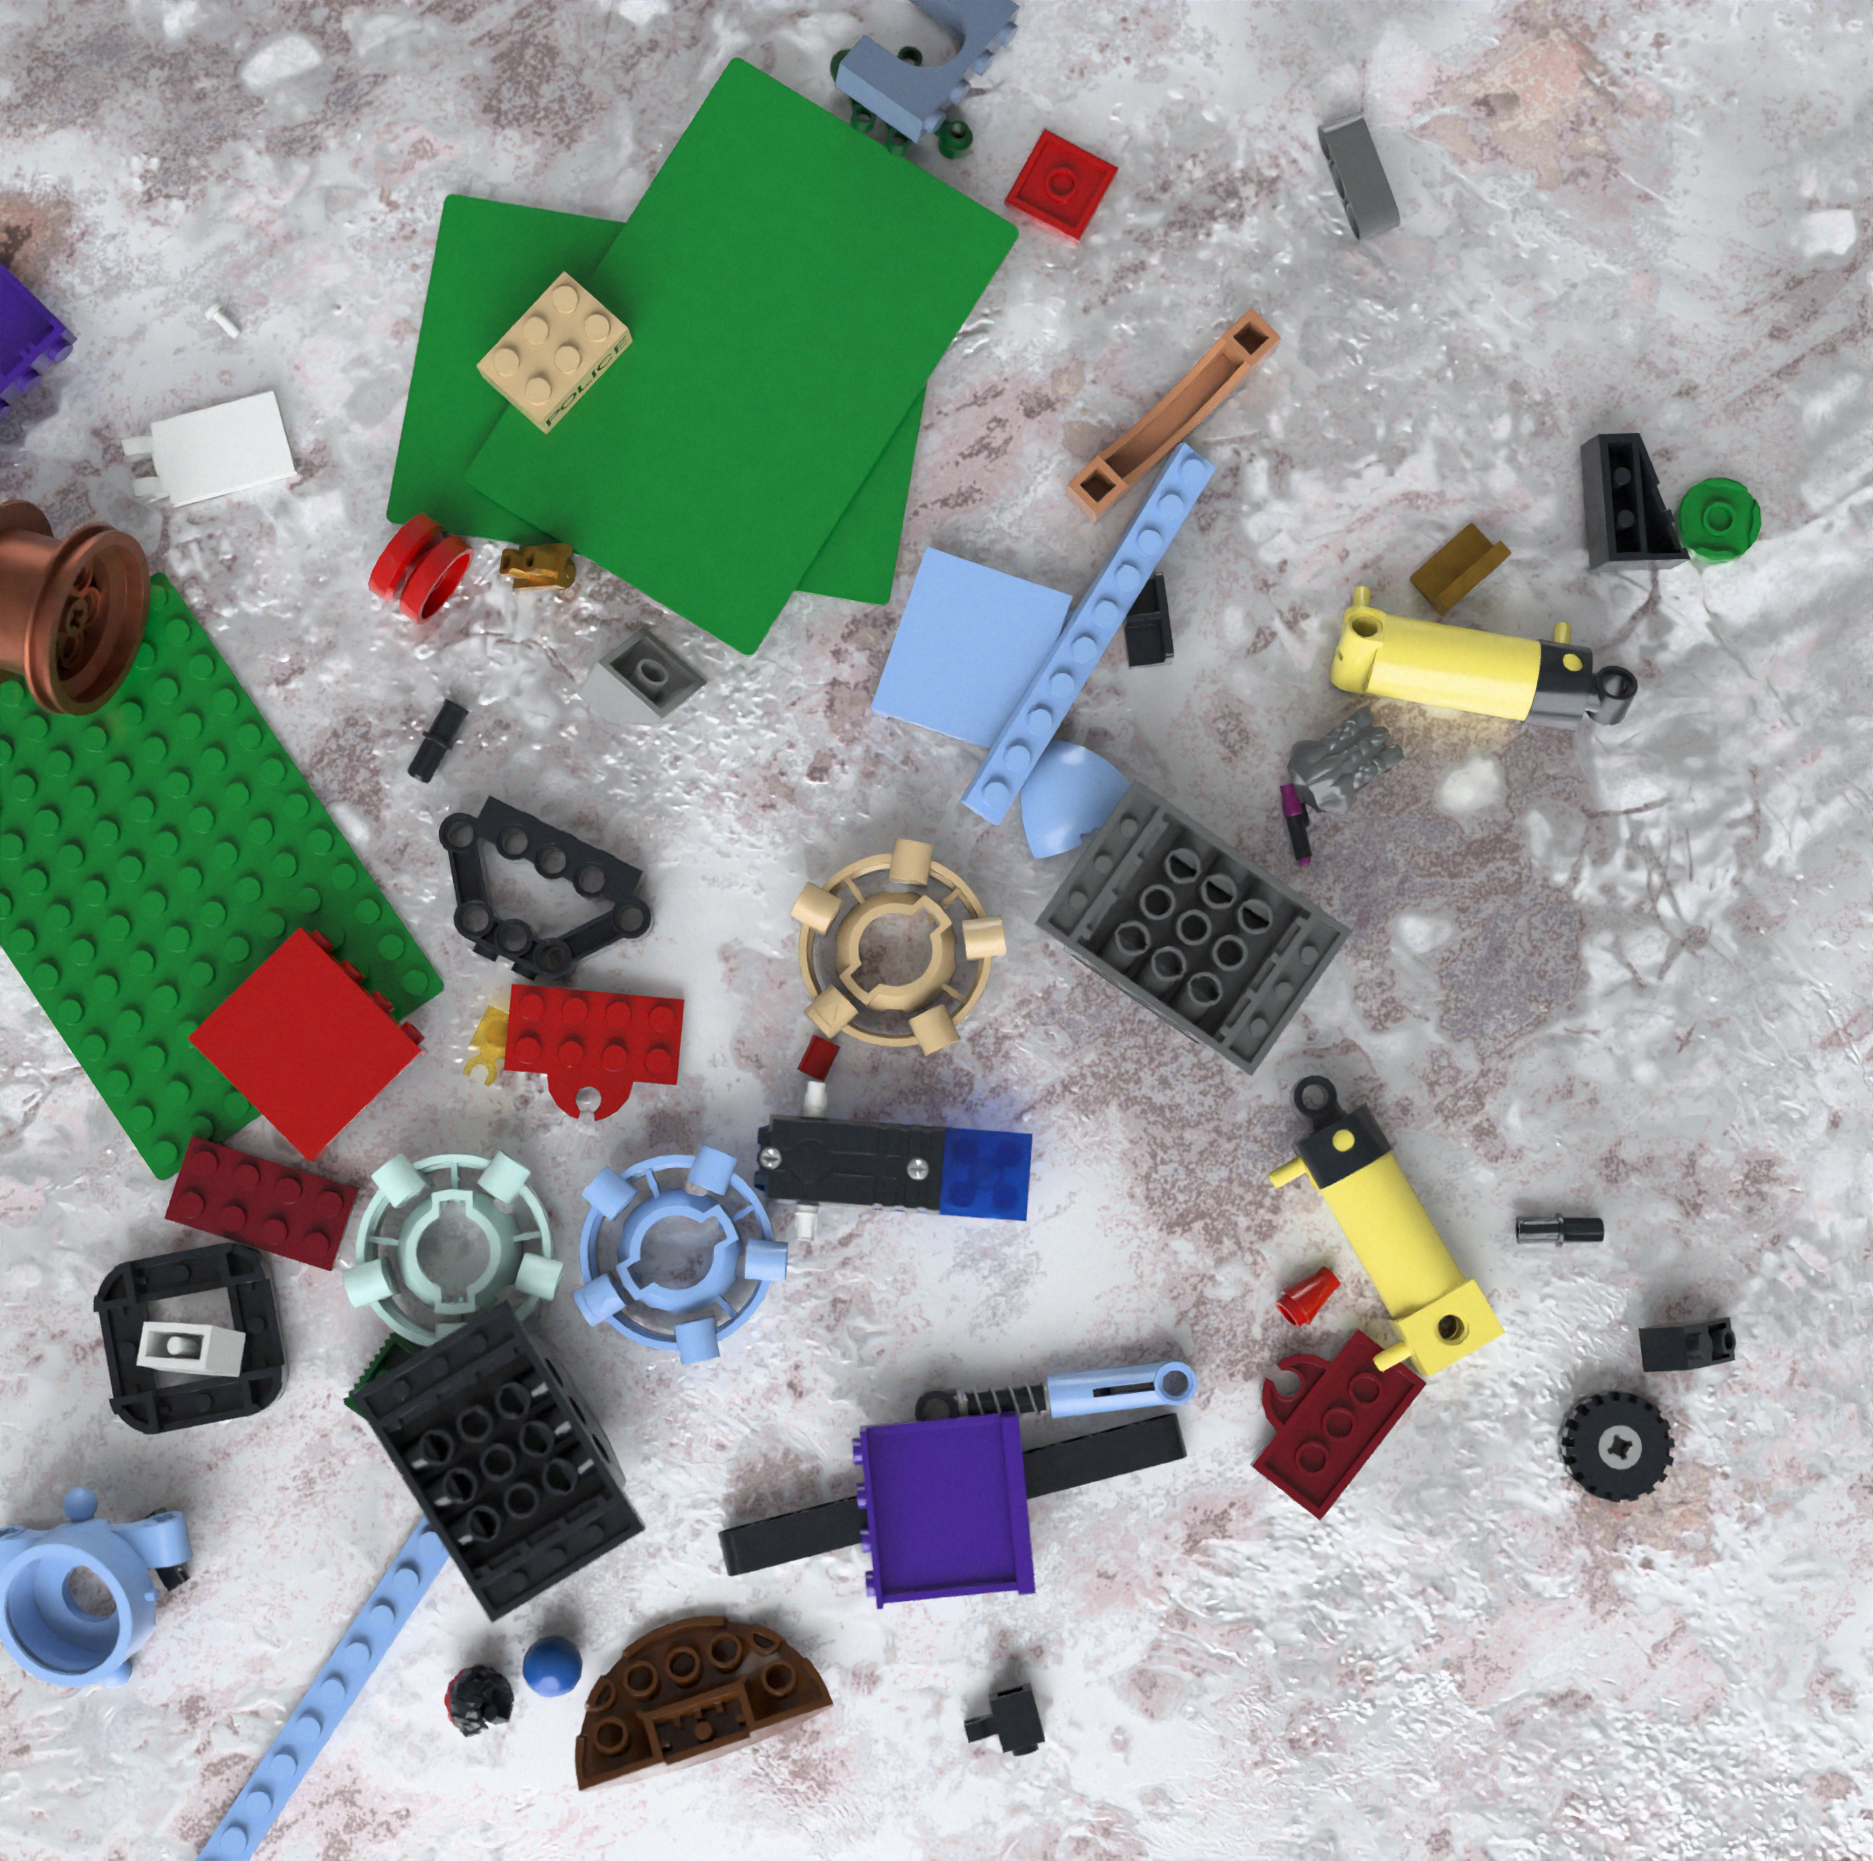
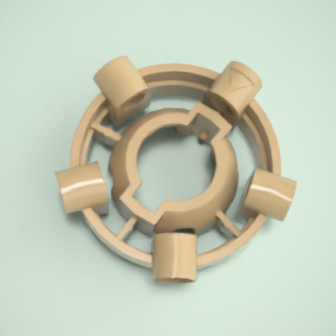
(910, 866)

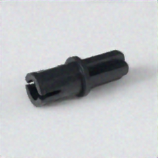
(437, 741)
(1558, 1230)

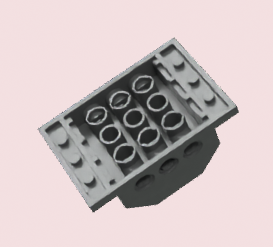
(1192, 928)

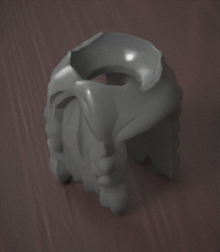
(1342, 762)

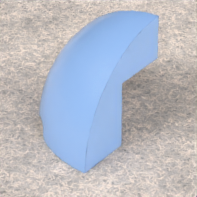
(1068, 797)

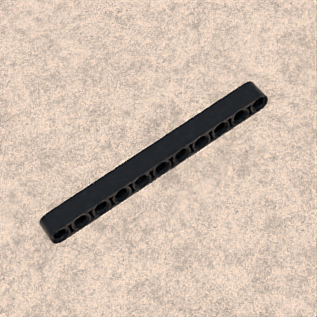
(1045, 1471)

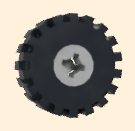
(1596, 1436)

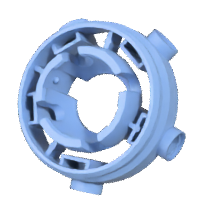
(604, 1298)

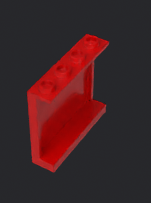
(308, 1042)

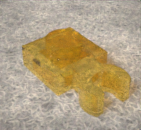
(491, 1040)

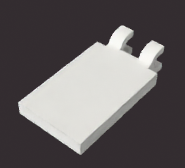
(214, 451)

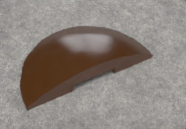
(691, 1698)

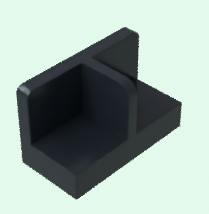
(1148, 627)

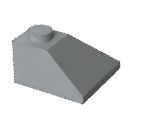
(640, 682)

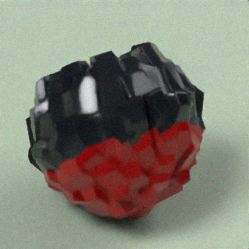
(478, 1697)

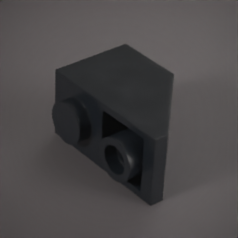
(1687, 1345)

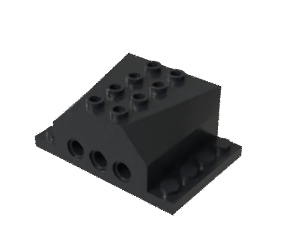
(502, 1458)

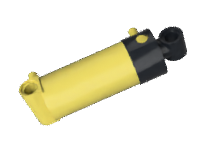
(1477, 670)

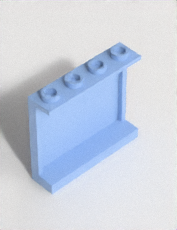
(968, 648)

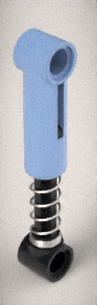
(1071, 1393)

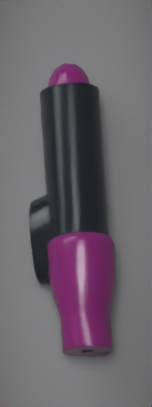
(1297, 821)

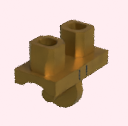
(539, 567)

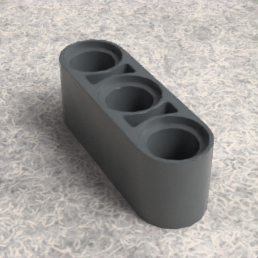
(1358, 176)

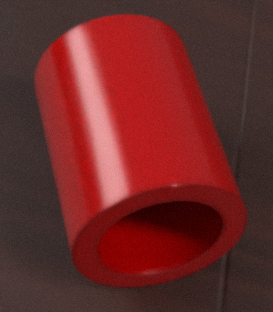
(818, 1058)

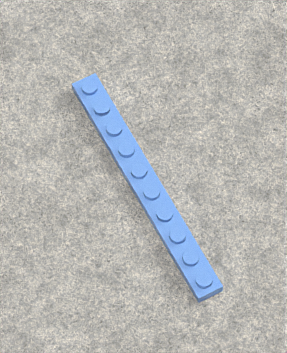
(1087, 634)
(329, 1698)

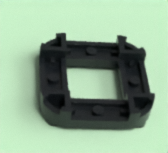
(254, 1312)

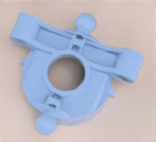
(38, 1613)

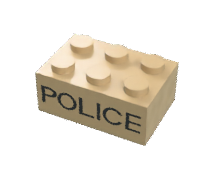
(555, 352)

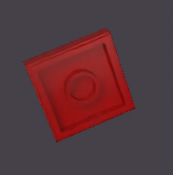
(1061, 186)

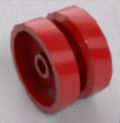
(420, 568)

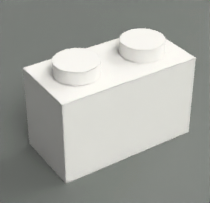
(191, 1348)

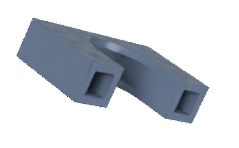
(915, 96)

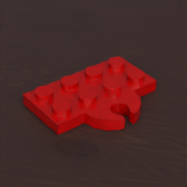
(593, 1042)

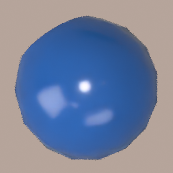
(552, 1666)

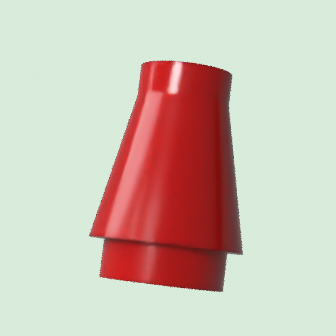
(1305, 1298)

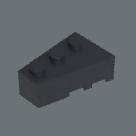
(1625, 509)

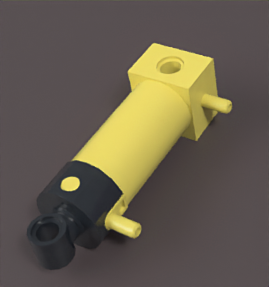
(1389, 1233)

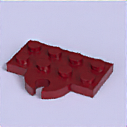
(1331, 1420)

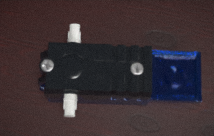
(889, 1167)

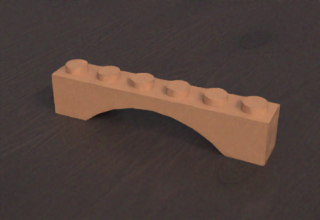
(1170, 421)

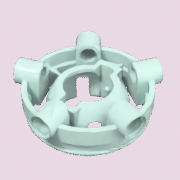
(399, 1184)

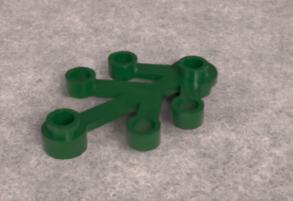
(948, 146)

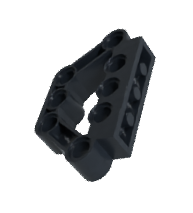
(472, 889)

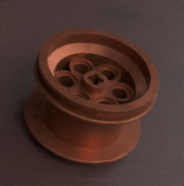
(69, 608)

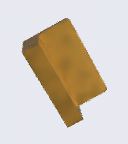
(1458, 568)

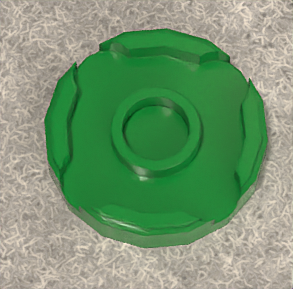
(1717, 520)

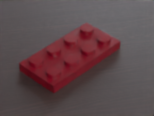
(261, 1203)

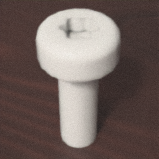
(215, 312)

